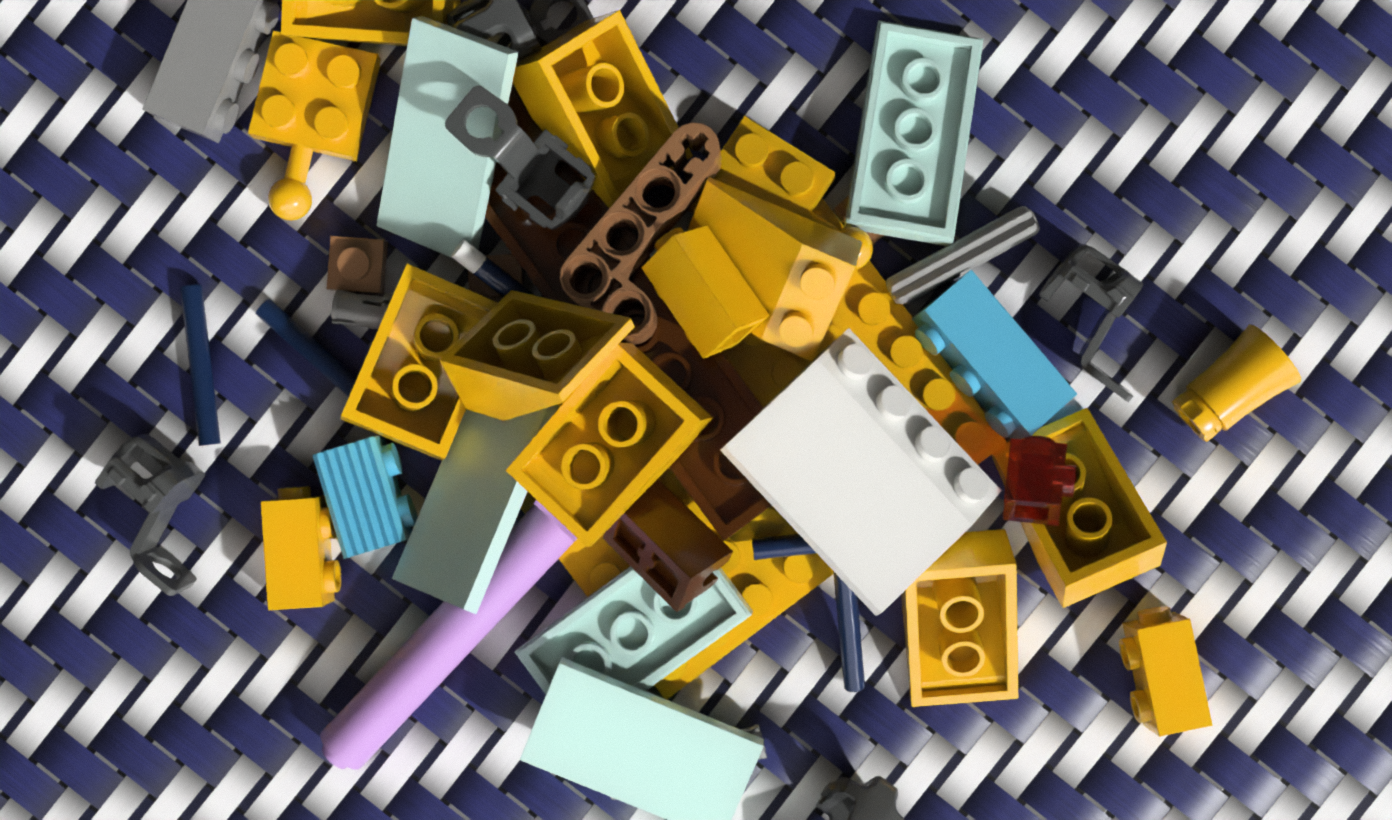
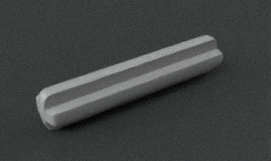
(961, 255)

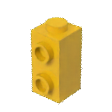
(703, 290)
(299, 550)
(1165, 672)

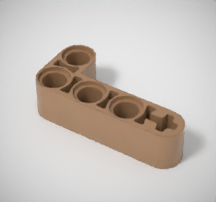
(650, 222)

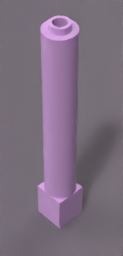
(442, 644)

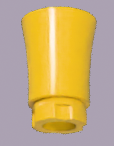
(1236, 384)

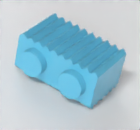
(365, 495)

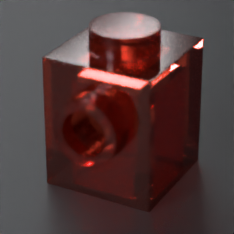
(1037, 480)

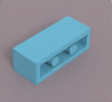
(992, 358)

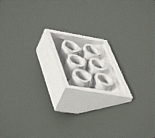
(862, 471)

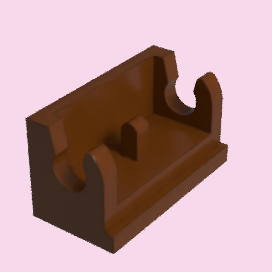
(668, 546)

